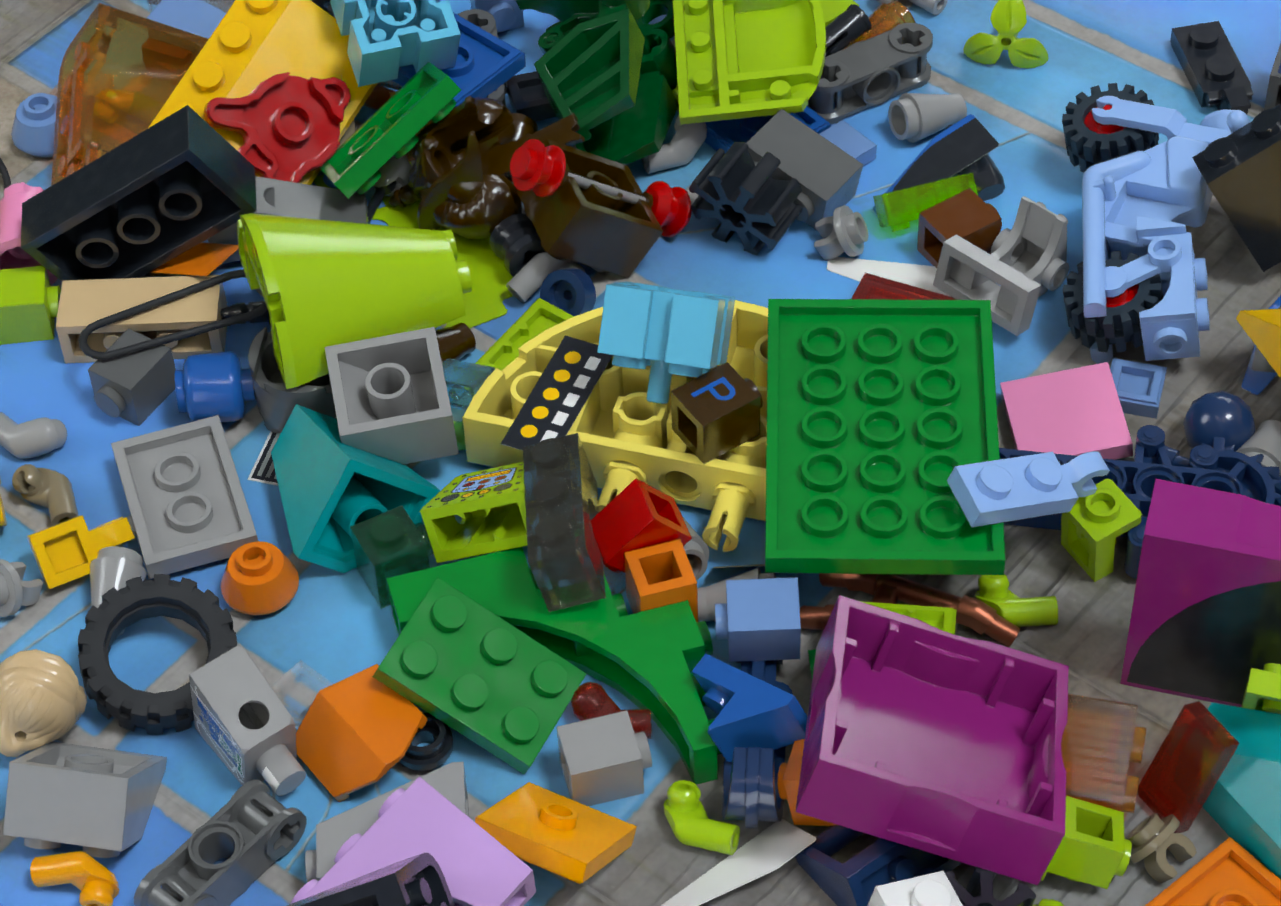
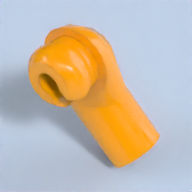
(93, 879)

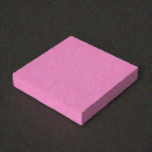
(1068, 413)

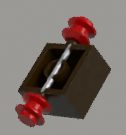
(593, 206)

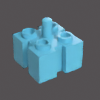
(396, 35)
(665, 330)

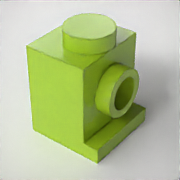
(1092, 845)

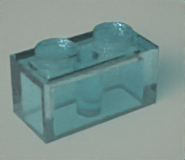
(464, 381)

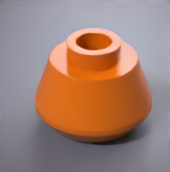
(259, 579)

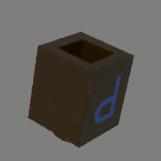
(716, 412)

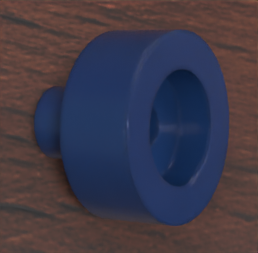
(569, 291)

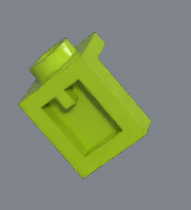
(1094, 524)

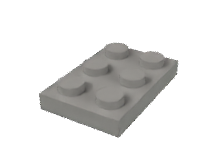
(184, 496)

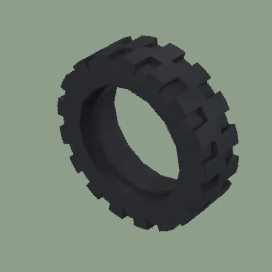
(126, 607)

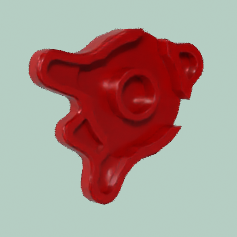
(285, 123)

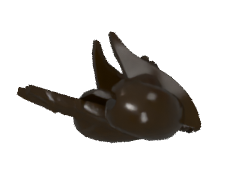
(466, 165)

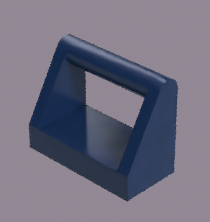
(874, 866)

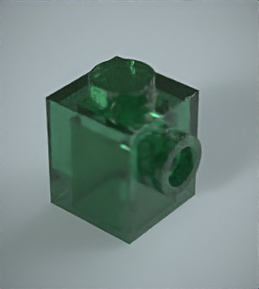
(389, 548)

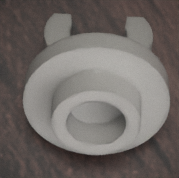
(841, 233)
(14, 591)

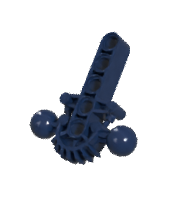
(1215, 430)

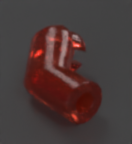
(592, 701)

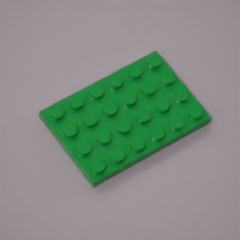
(865, 430)

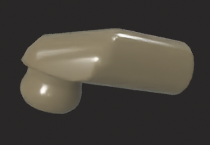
(47, 490)

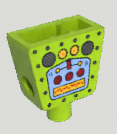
(490, 511)

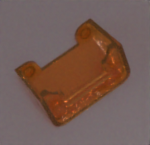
(115, 83)

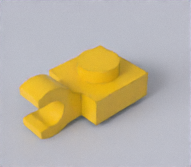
(69, 547)

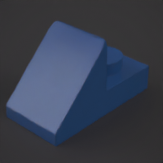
(747, 709)

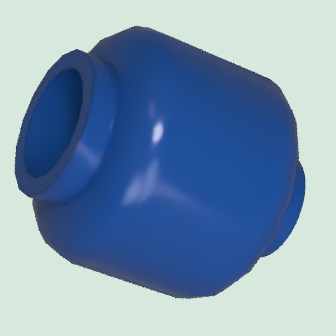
(213, 386)

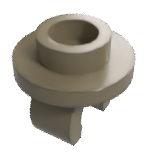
(1151, 841)

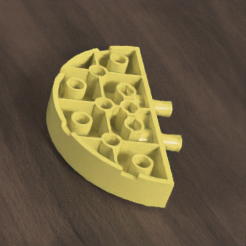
(635, 437)

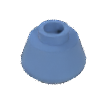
(35, 125)

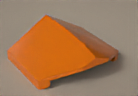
(356, 732)

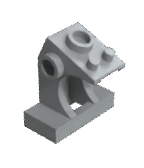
(1020, 261)

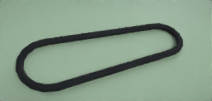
(171, 337)

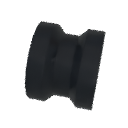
(515, 242)

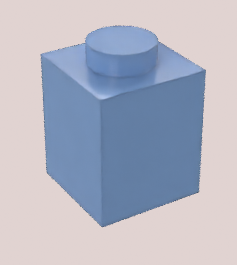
(760, 619)

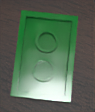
(391, 130)
(480, 675)

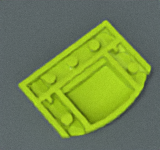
(747, 57)

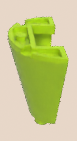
(347, 284)

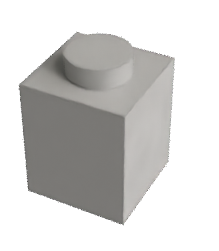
(603, 758)

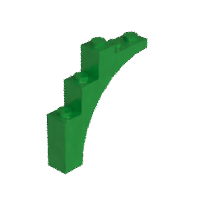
(638, 654)

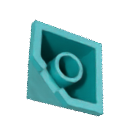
(336, 486)
(1249, 789)

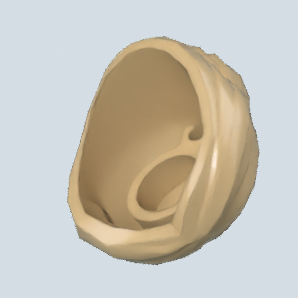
(37, 701)

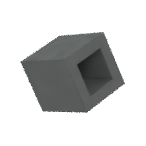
(134, 382)

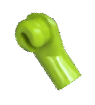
(1019, 611)
(691, 822)

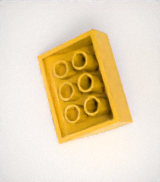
(262, 41)

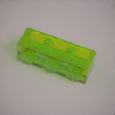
(904, 205)

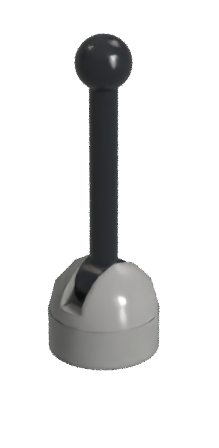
(393, 177)

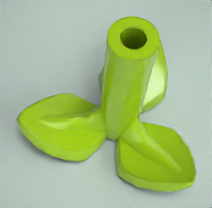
(1008, 19)

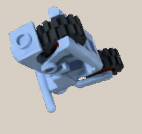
(1136, 204)

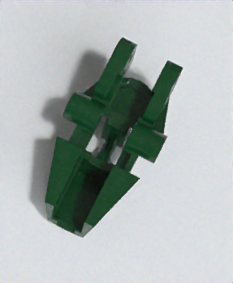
(610, 72)

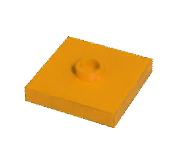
(556, 832)

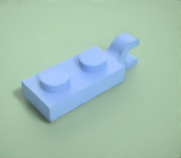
(1023, 486)

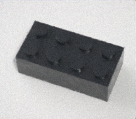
(140, 202)

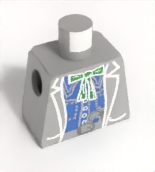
(245, 721)

